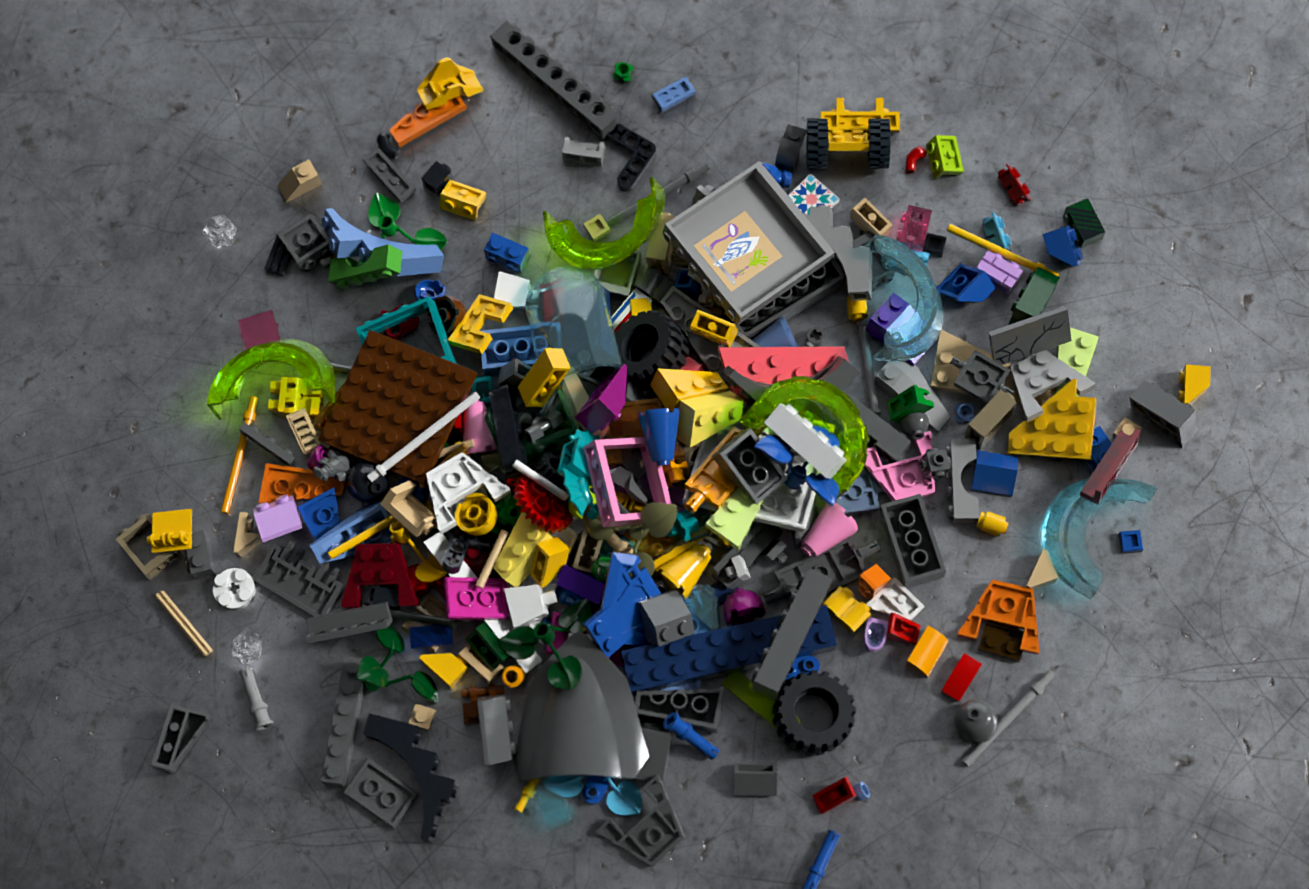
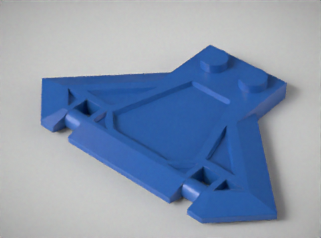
(620, 615)

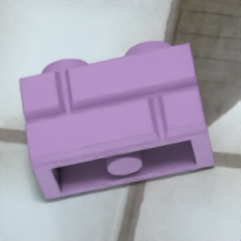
(1001, 273)

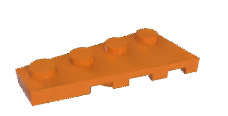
(424, 120)
(294, 481)

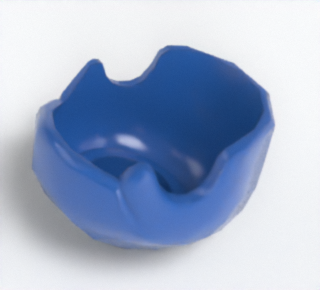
(429, 288)

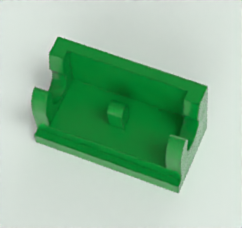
(909, 402)

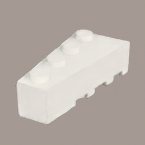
(805, 440)

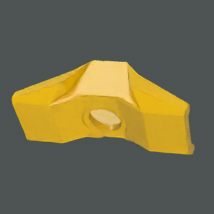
(447, 72)

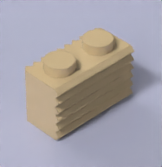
(870, 219)

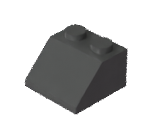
(666, 618)

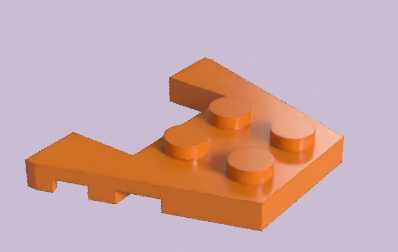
(1008, 606)

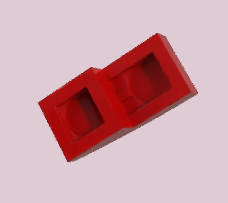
(961, 677)

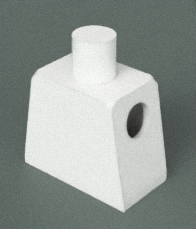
(512, 290)
(528, 604)

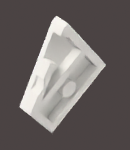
(896, 599)

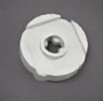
(239, 578)

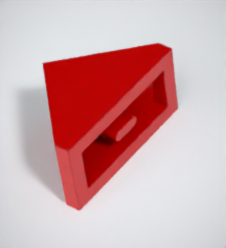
(902, 629)

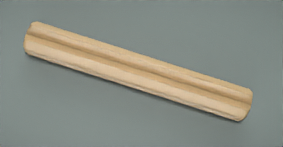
(183, 623)

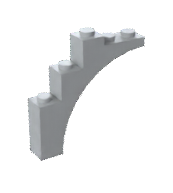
(854, 261)

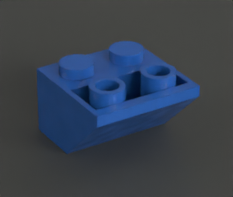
(1062, 246)

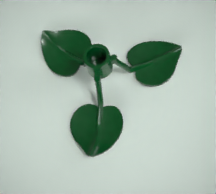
(521, 642)
(376, 677)

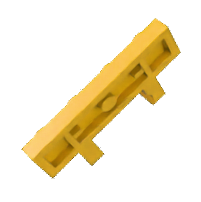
(855, 120)

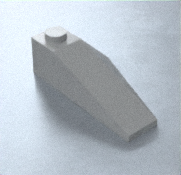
(901, 375)

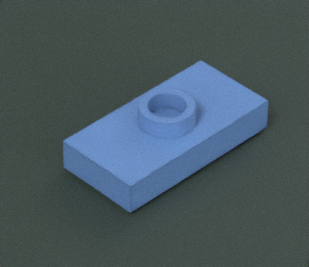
(673, 94)

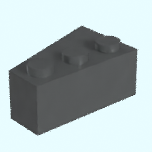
(1166, 411)
(178, 736)

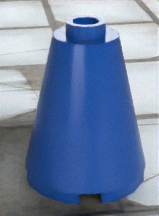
(660, 433)

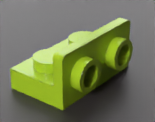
(944, 156)

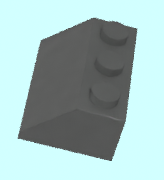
(496, 729)

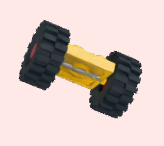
(820, 140)

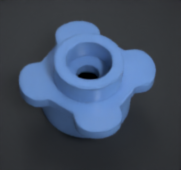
(965, 407)

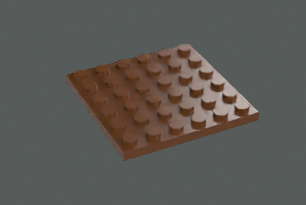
(392, 400)

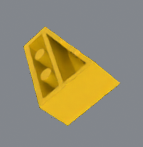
(677, 385)

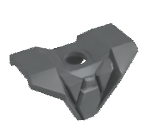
(626, 480)

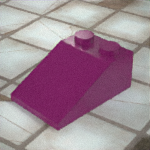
(605, 402)

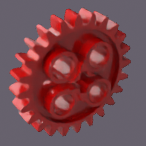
(542, 506)

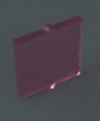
(259, 329)

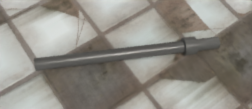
(690, 176)

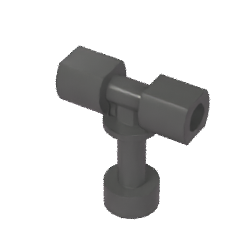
(535, 427)

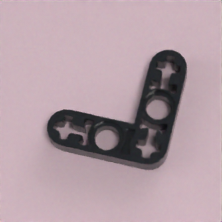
(638, 155)
(468, 541)

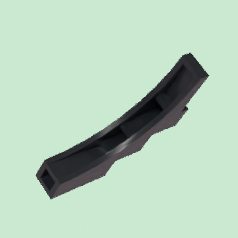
(434, 788)

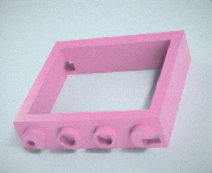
(603, 483)

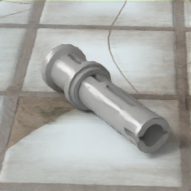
(258, 707)

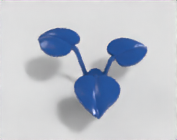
(779, 451)

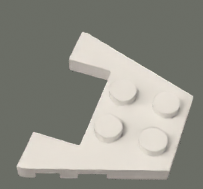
(454, 482)

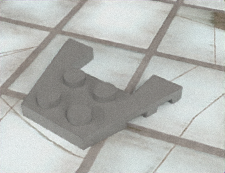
(1040, 375)

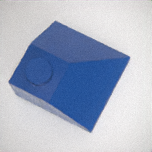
(966, 284)

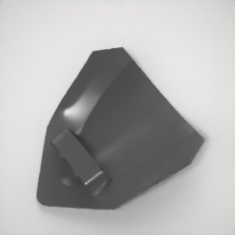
(582, 728)

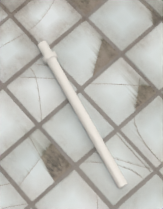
(381, 469)

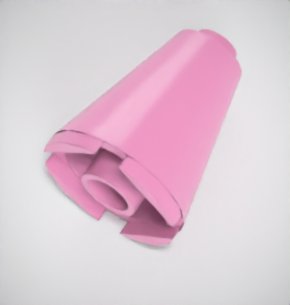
(477, 429)
(828, 530)

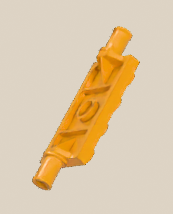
(710, 482)

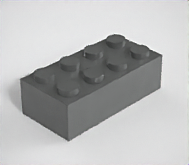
(912, 541)

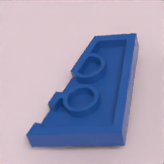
(321, 513)

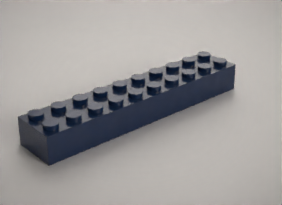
(716, 653)

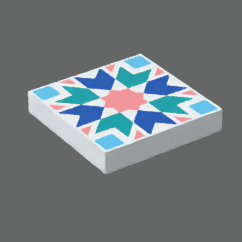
(811, 194)

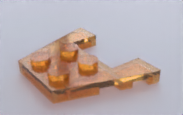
(629, 427)

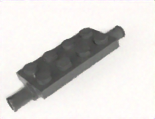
(840, 563)

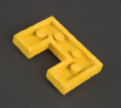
(467, 332)

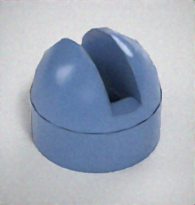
(861, 791)

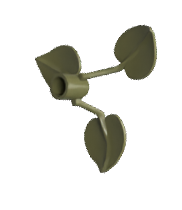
(656, 518)

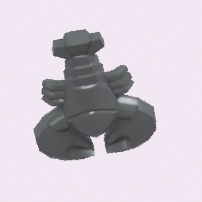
(335, 465)

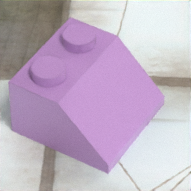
(277, 518)

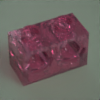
(916, 229)

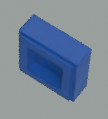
(1130, 541)

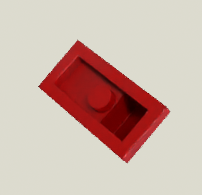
(834, 795)

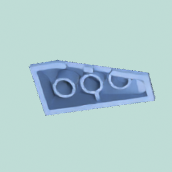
(349, 528)

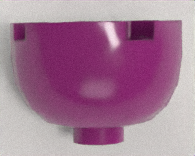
(743, 607)

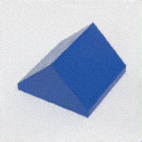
(995, 473)

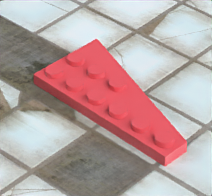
(777, 363)

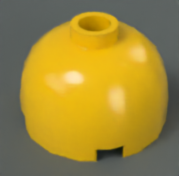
(476, 514)

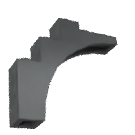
(838, 373)

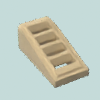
(309, 447)

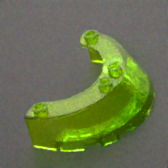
(591, 255)
(301, 355)
(824, 407)

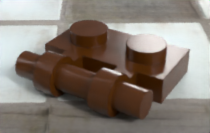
(470, 710)

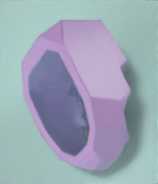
(875, 634)

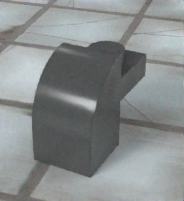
(789, 148)

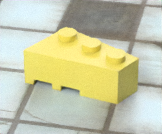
(707, 415)
(519, 550)

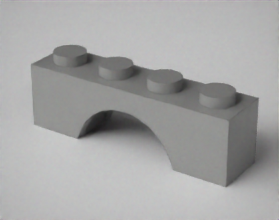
(963, 507)

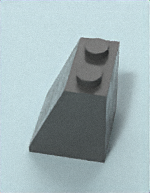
(658, 745)

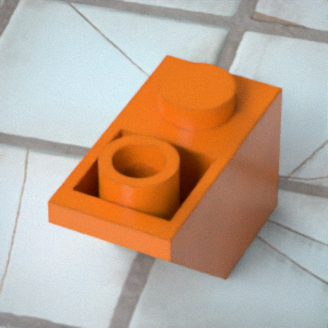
(872, 581)

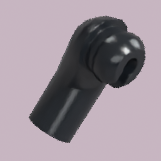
(384, 145)

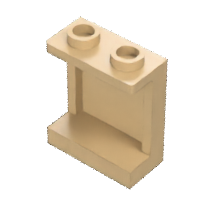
(409, 509)

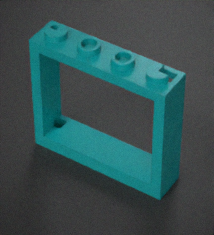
(406, 313)

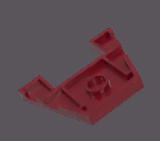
(379, 565)

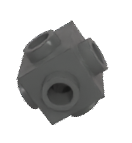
(935, 464)

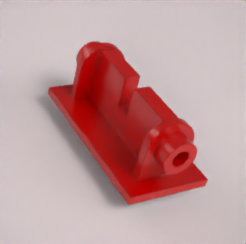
(1019, 190)

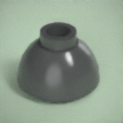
(915, 424)

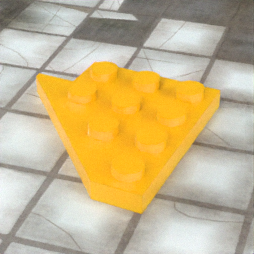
(1061, 431)

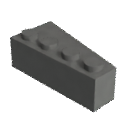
(698, 707)

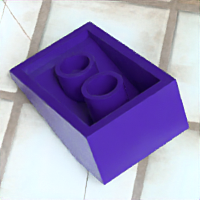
(891, 315)

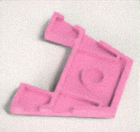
(902, 477)

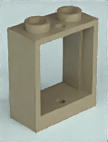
(991, 418)
(157, 564)

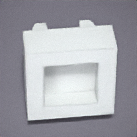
(739, 569)

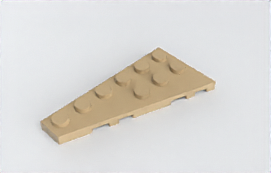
(945, 373)

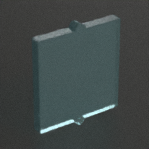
(701, 533)

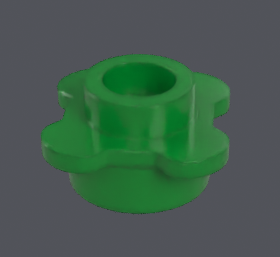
(623, 66)

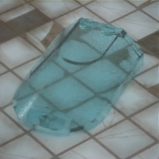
(572, 314)

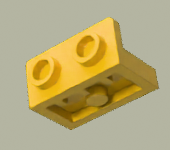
(461, 199)

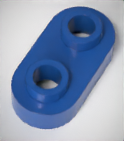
(799, 666)
(597, 783)

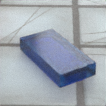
(430, 636)

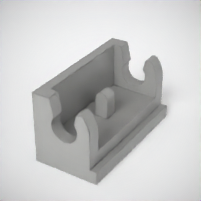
(583, 152)

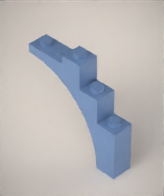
(351, 242)

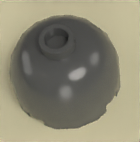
(976, 721)

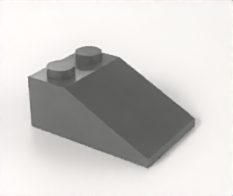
(749, 467)

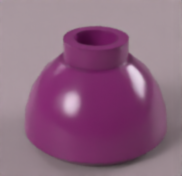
(315, 456)

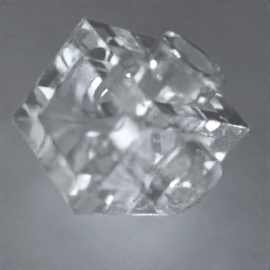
(221, 231)
(247, 647)

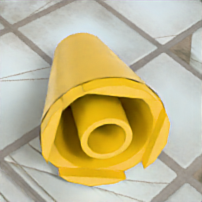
(685, 569)

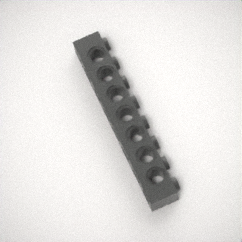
(601, 124)

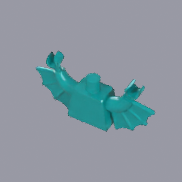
(576, 472)

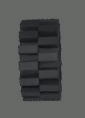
(548, 468)

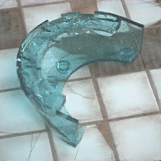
(927, 321)
(1066, 526)

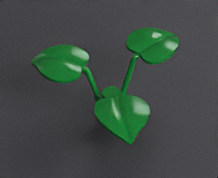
(384, 213)

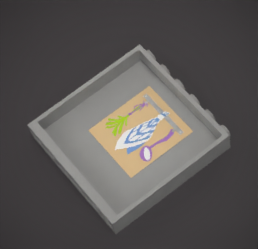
(747, 242)

